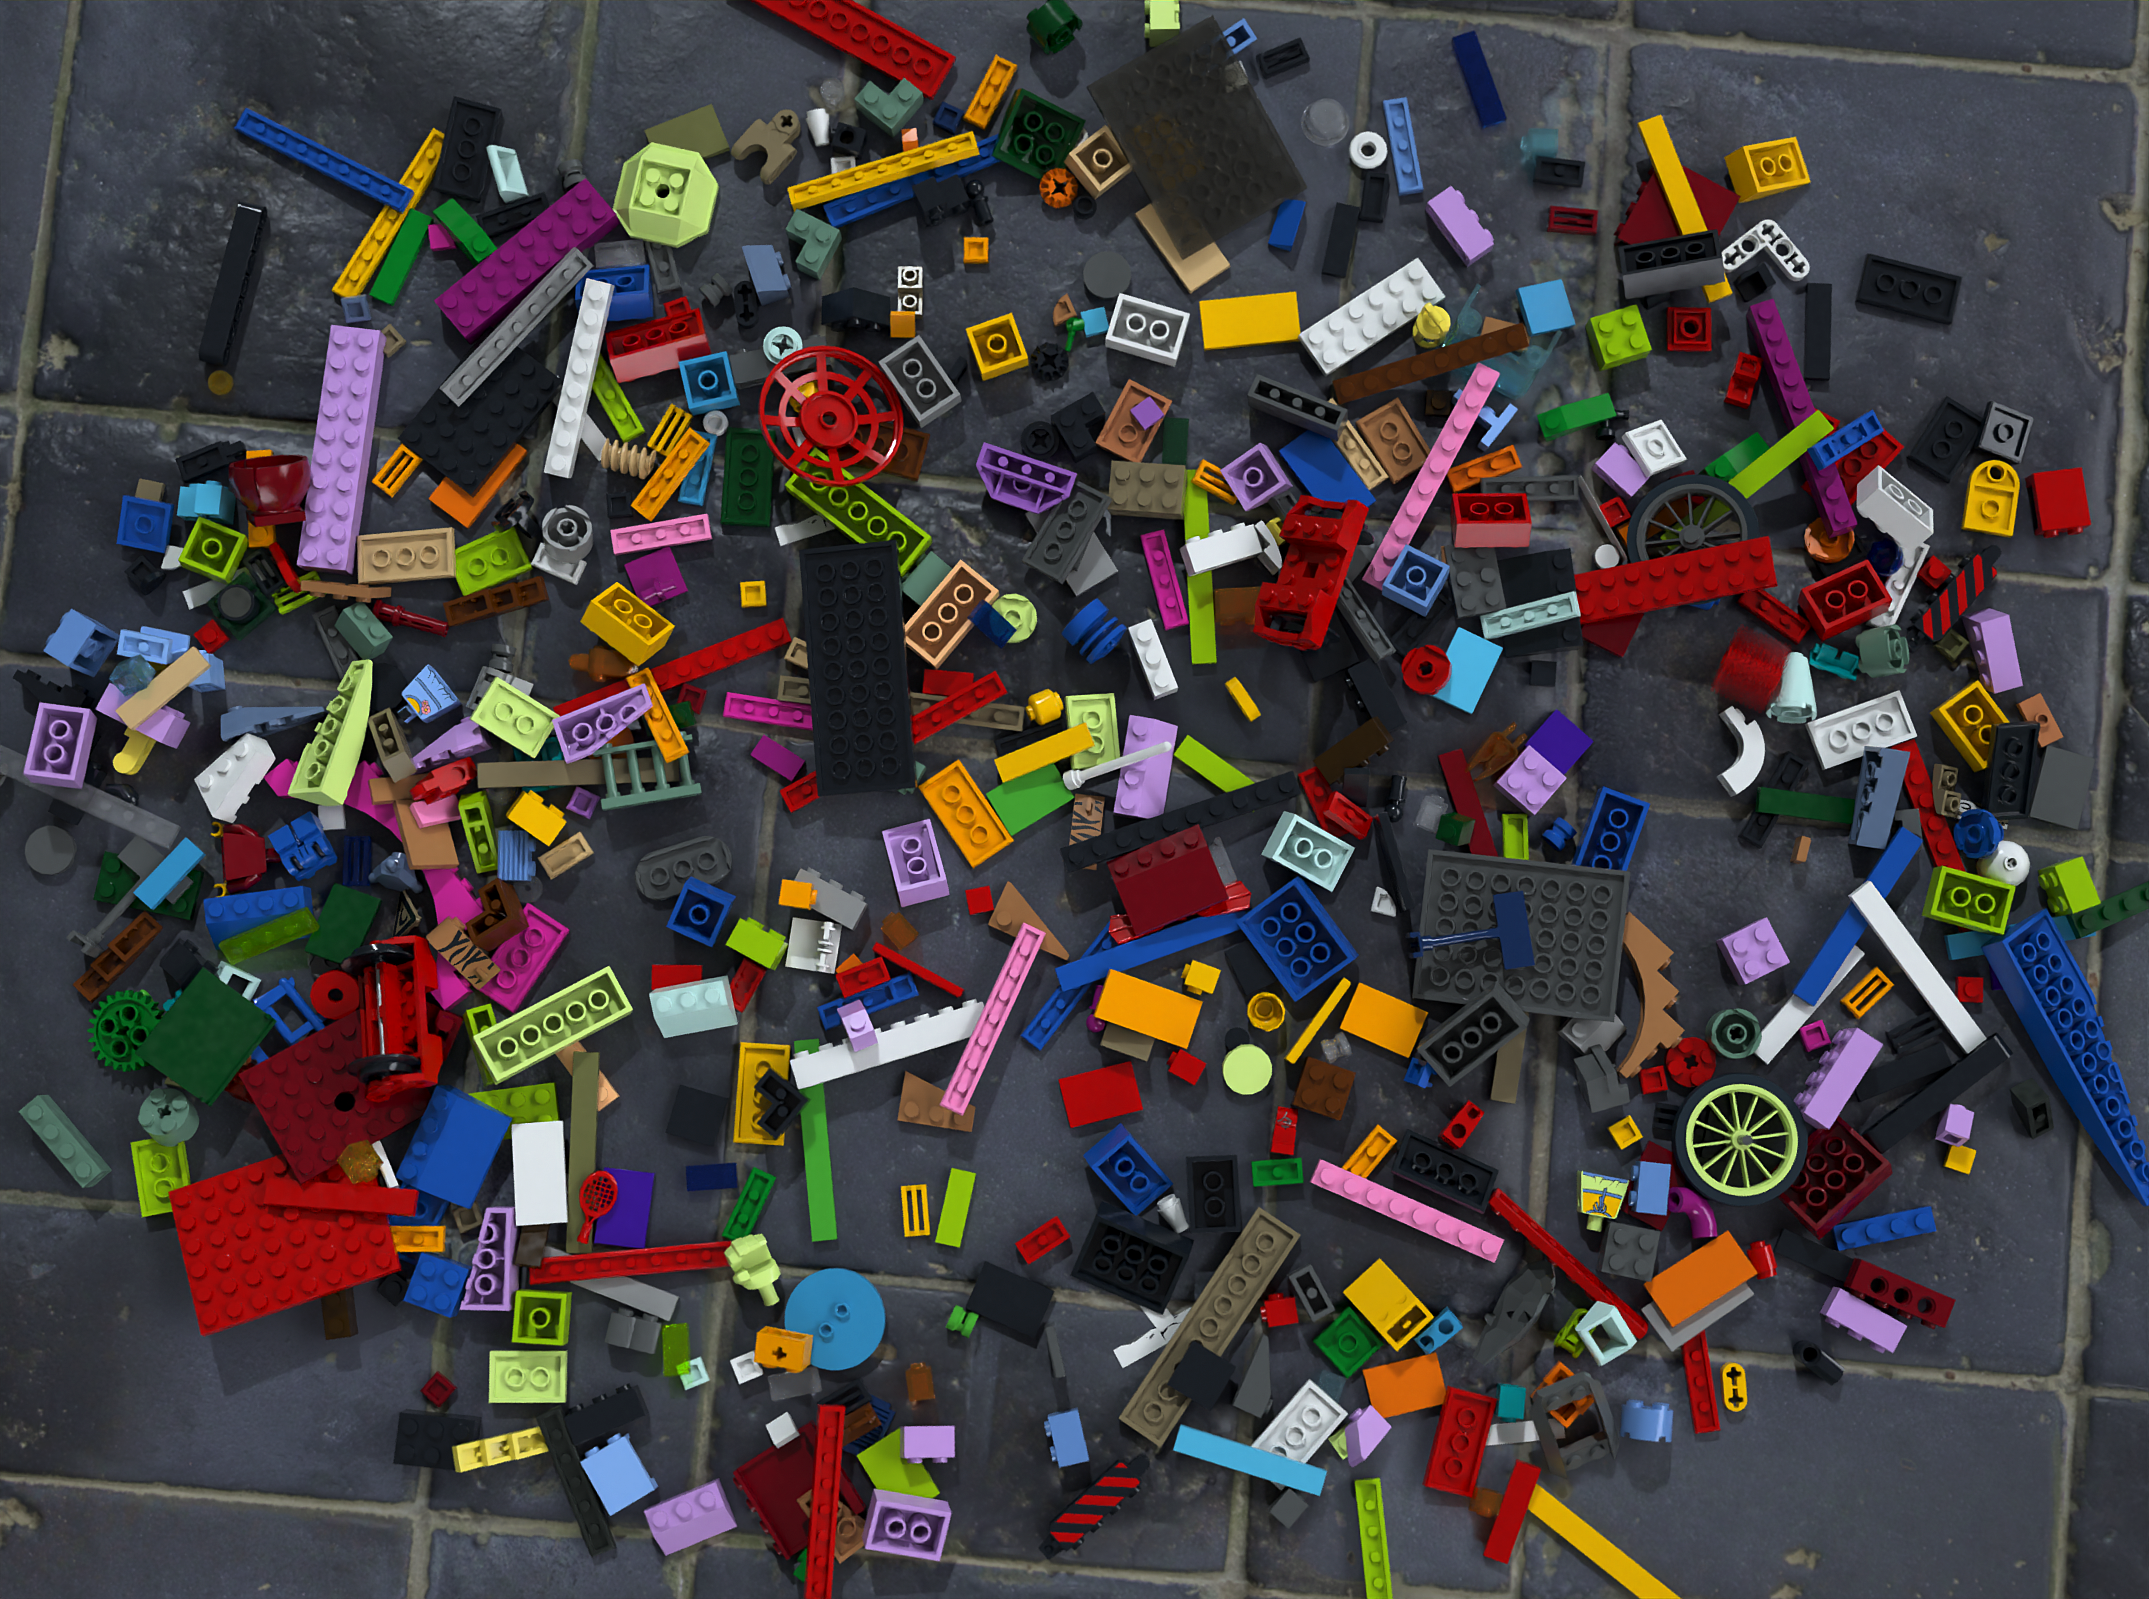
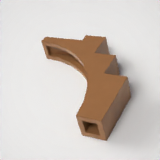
(1655, 1026)

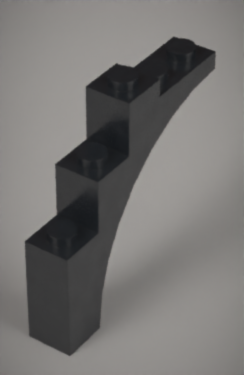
(73, 697)

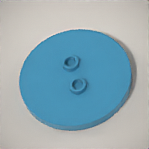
(840, 1313)

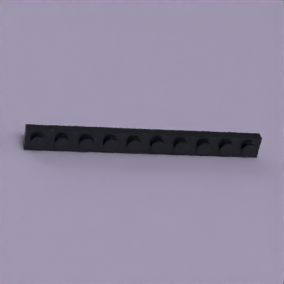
(1159, 827)

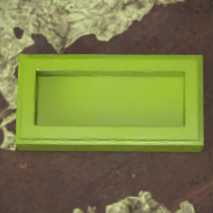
(1515, 836)

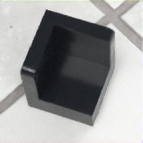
(1754, 282)

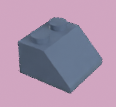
(766, 273)

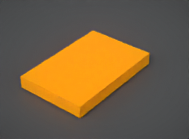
(1383, 1020)

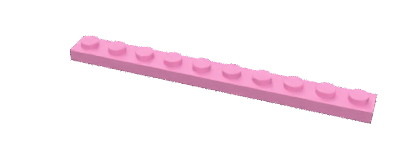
(1432, 474)

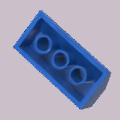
(241, 912)

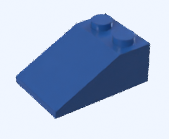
(1127, 1169)

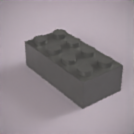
(1473, 1034)

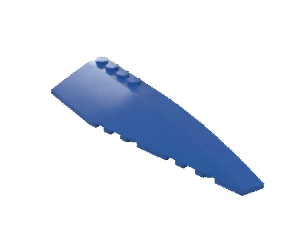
(2068, 1035)

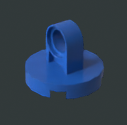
(1978, 833)

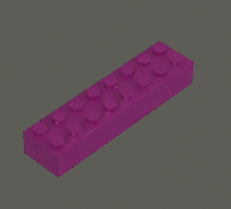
(525, 260)

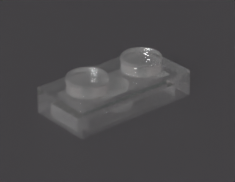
(620, 254)

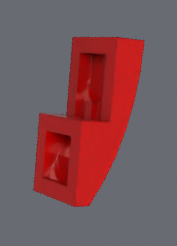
(1743, 380)

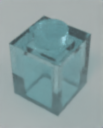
(1540, 142)
(132, 675)

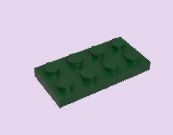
(118, 878)

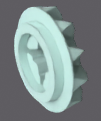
(777, 336)

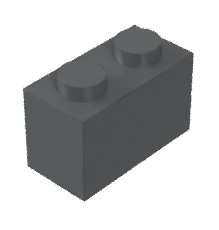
(1310, 1292)

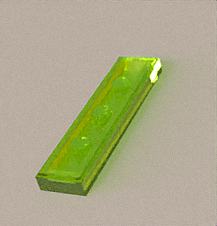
(269, 935)

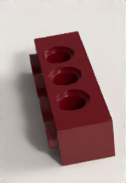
(1937, 1308)

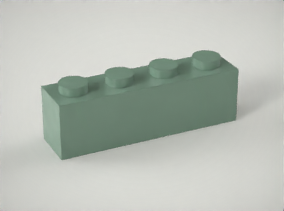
(65, 1141)

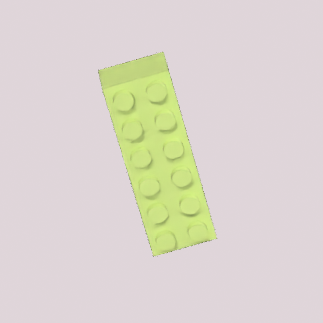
(552, 1025)

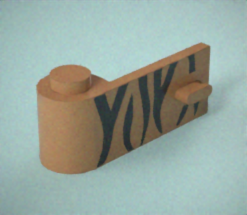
(1086, 819)
(459, 950)

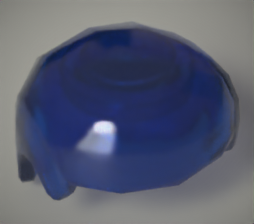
(1885, 557)

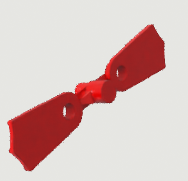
(1239, 900)

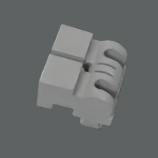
(485, 679)

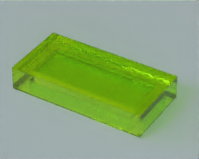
(676, 1350)

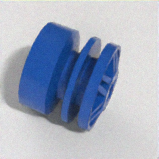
(1094, 631)

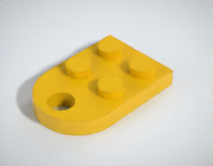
(1990, 501)

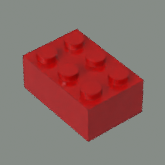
(1490, 520)
(1844, 600)

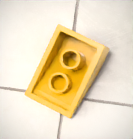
(1766, 169)

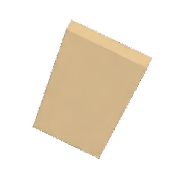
(1195, 269)
(406, 556)

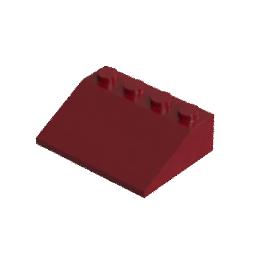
(1167, 880)
(1834, 1177)

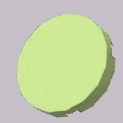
(1019, 614)
(1247, 1069)

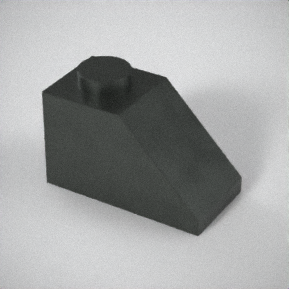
(2032, 1107)

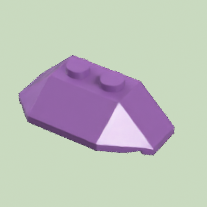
(1023, 480)

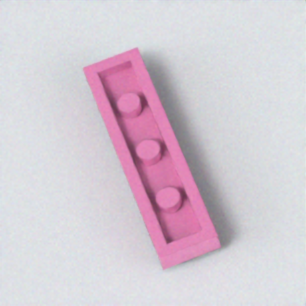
(661, 534)

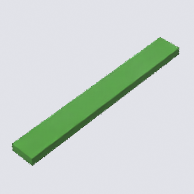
(817, 1156)

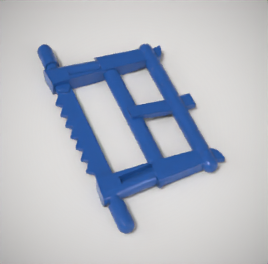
(286, 987)

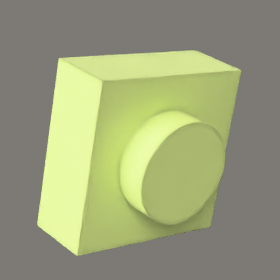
(1338, 1441)

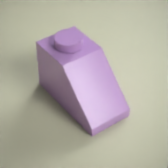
(857, 1025)
(1364, 1433)

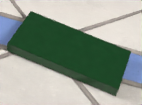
(747, 478)

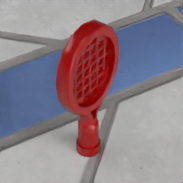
(587, 1225)

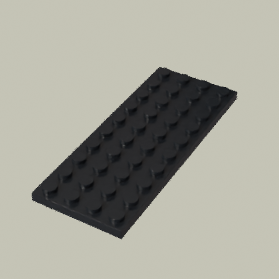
(858, 668)

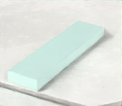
(1530, 615)

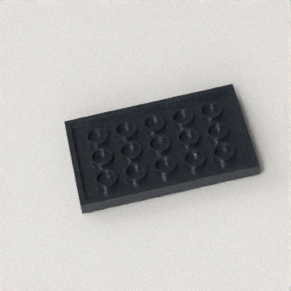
(480, 433)

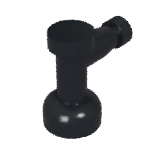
(1606, 432)

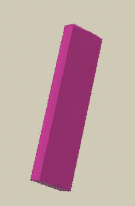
(1164, 579)
(768, 711)

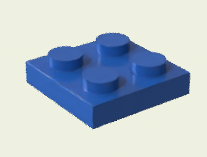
(145, 523)

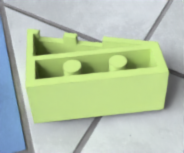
(1162, 21)

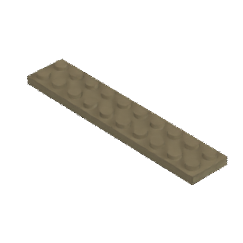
(1211, 1320)

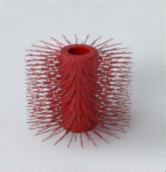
(1751, 668)

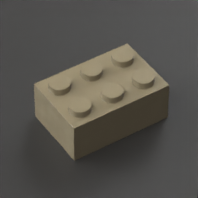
(1147, 490)

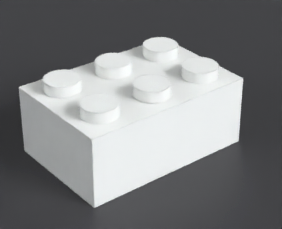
(1147, 329)
(1894, 509)

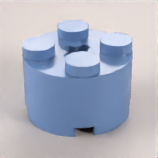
(1646, 1422)

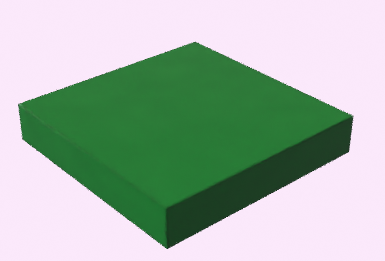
(1348, 1342)

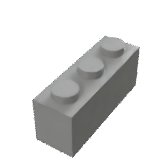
(834, 902)

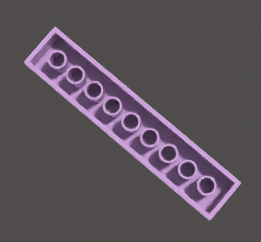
(342, 450)

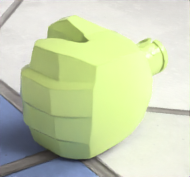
(754, 1266)

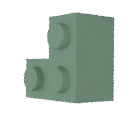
(889, 111)
(819, 242)

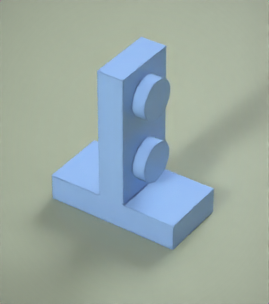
(1489, 421)

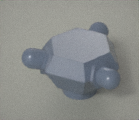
(395, 874)

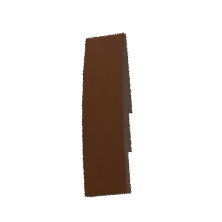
(495, 601)
(118, 957)

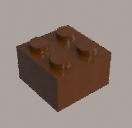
(1323, 1088)

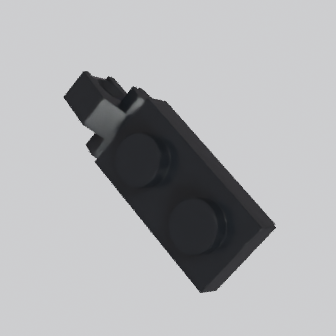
(209, 459)

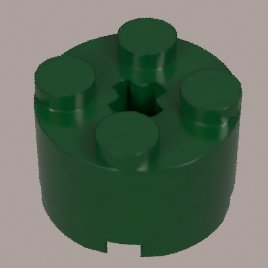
(1053, 25)

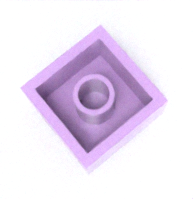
(1529, 781)
(1752, 951)

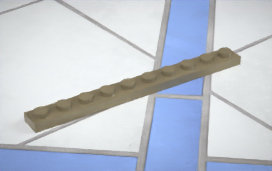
(992, 715)

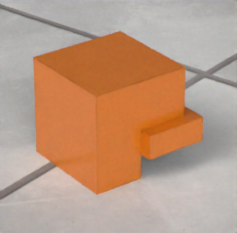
(1567, 1413)

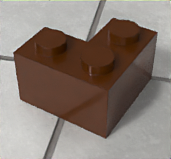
(501, 918)

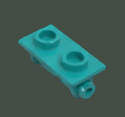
(1824, 658)

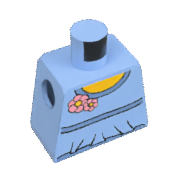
(428, 697)

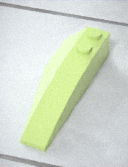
(333, 756)

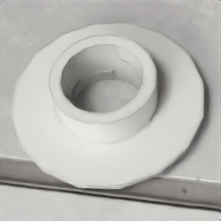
(1370, 139)

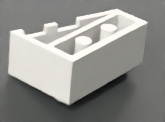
(233, 775)

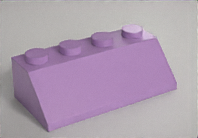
(1145, 783)

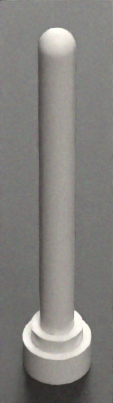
(1075, 778)

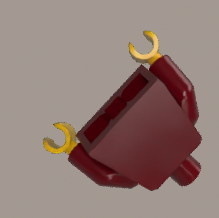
(242, 857)

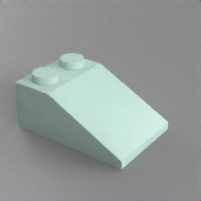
(1308, 850)

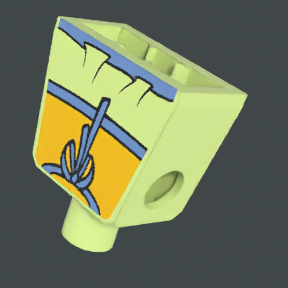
(1599, 1197)

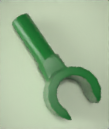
(1072, 326)

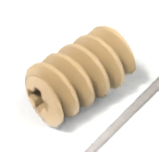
(627, 460)

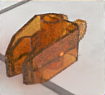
(603, 664)
(1495, 752)

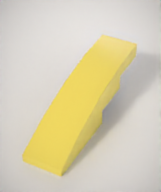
(499, 1449)

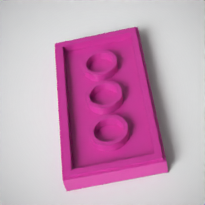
(524, 958)

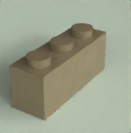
(392, 745)

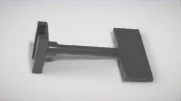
(143, 860)

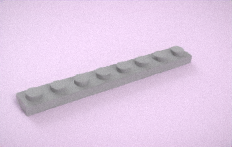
(516, 326)

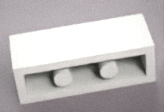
(1220, 549)
(1152, 659)

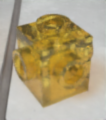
(360, 1162)

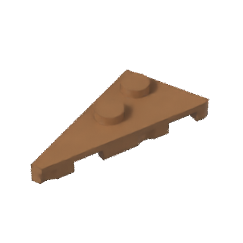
(1013, 911)

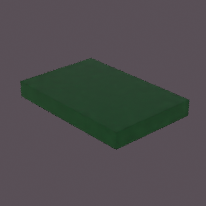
(343, 924)

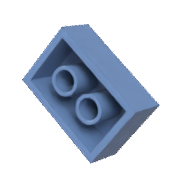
(81, 643)

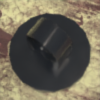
(515, 514)

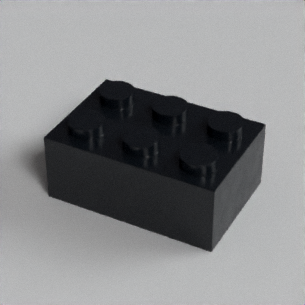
(1213, 1193)
(428, 1437)

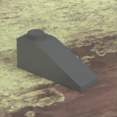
(1255, 1385)

